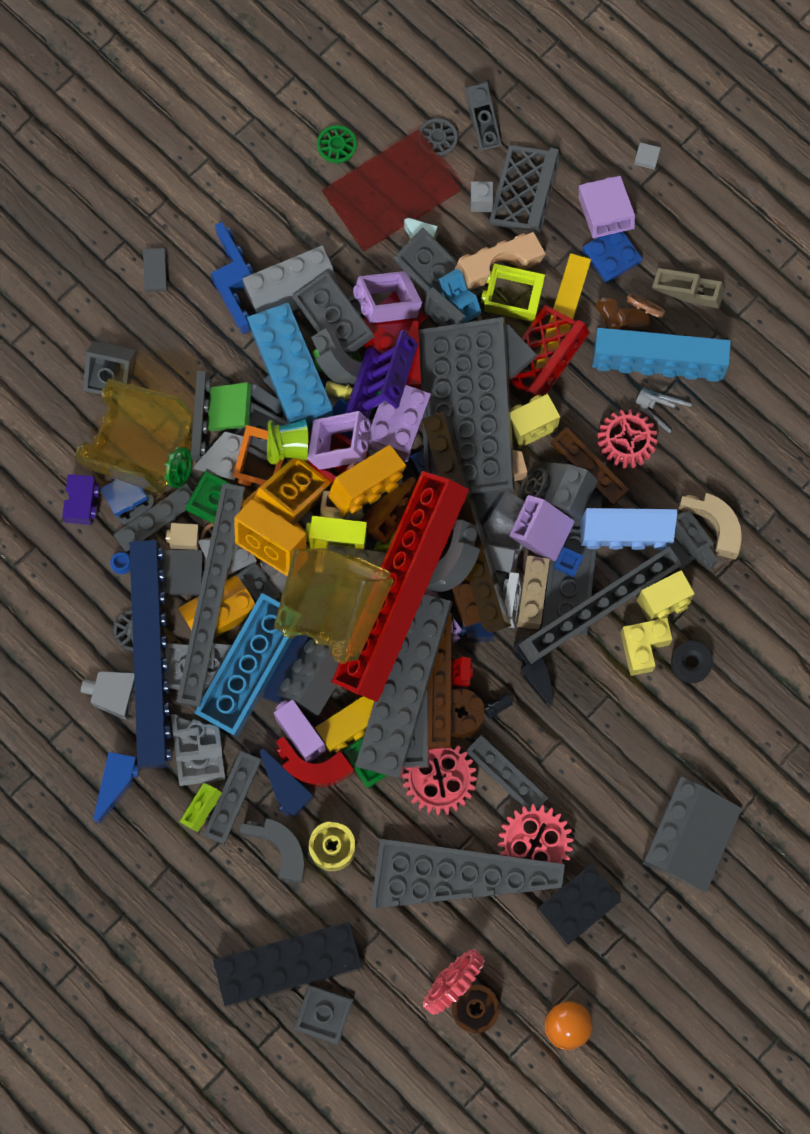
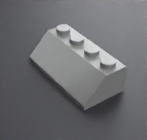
(280, 282)

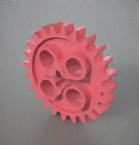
(459, 773)
(515, 832)
(453, 981)

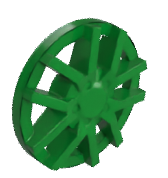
(336, 144)
(177, 467)

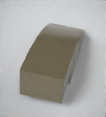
(689, 287)

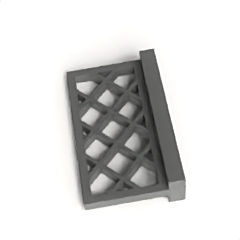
(542, 195)

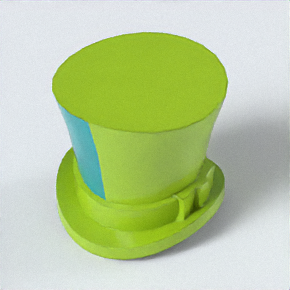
(287, 441)

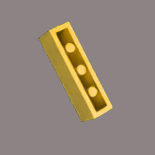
(345, 725)

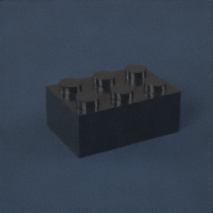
(578, 905)

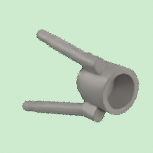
(649, 398)

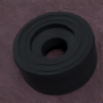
(697, 650)

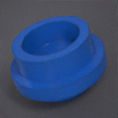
(120, 563)

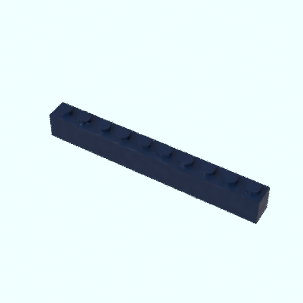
(149, 655)

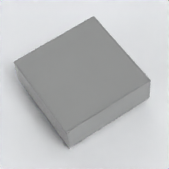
(647, 156)

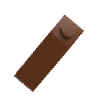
(387, 513)

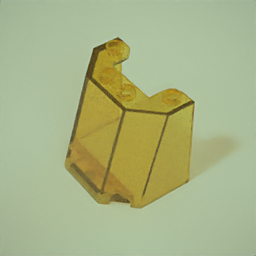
(137, 435)
(332, 600)

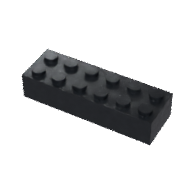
(287, 964)

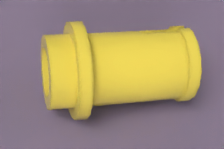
(339, 390)

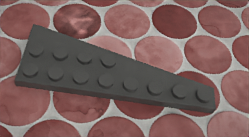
(428, 874)

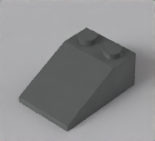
(568, 488)

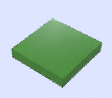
(229, 407)

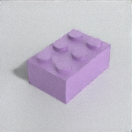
(399, 425)

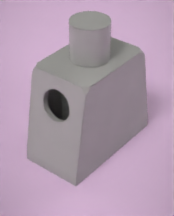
(111, 692)

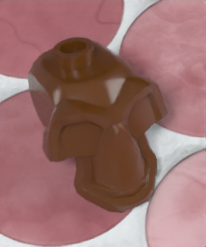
(623, 319)

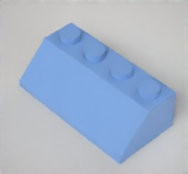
(628, 528)

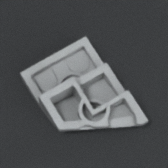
(177, 655)
(197, 751)

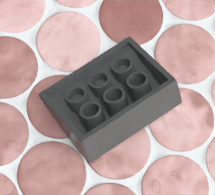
(692, 834)

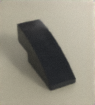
(535, 675)

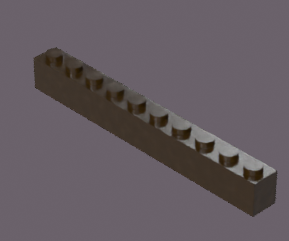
(483, 574)

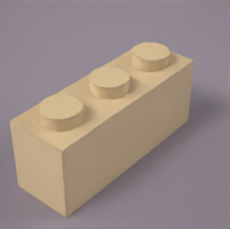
(533, 592)

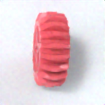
(645, 433)

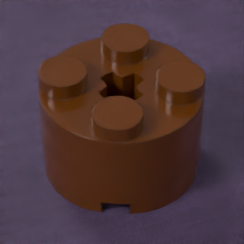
(474, 709)
(480, 1022)

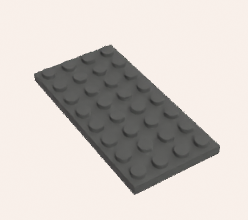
(469, 382)

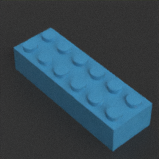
(661, 354)
(289, 365)
(245, 669)

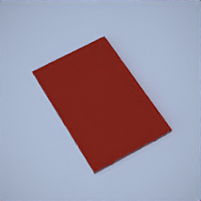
(389, 189)

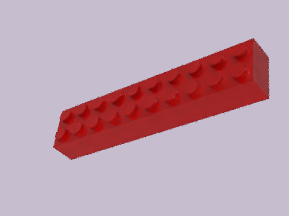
(411, 563)

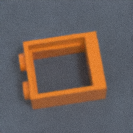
(243, 478)

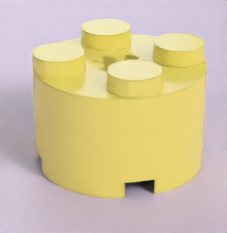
(335, 833)

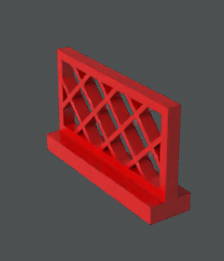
(559, 358)

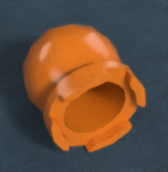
(568, 1025)

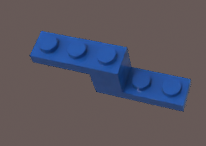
(229, 277)

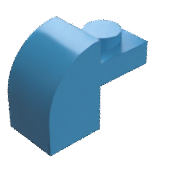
(457, 294)

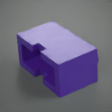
(81, 502)

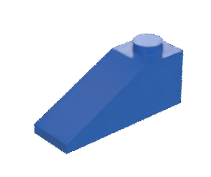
(116, 780)

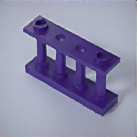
(374, 368)

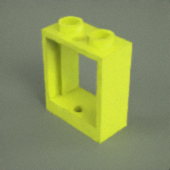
(516, 275)
(336, 532)

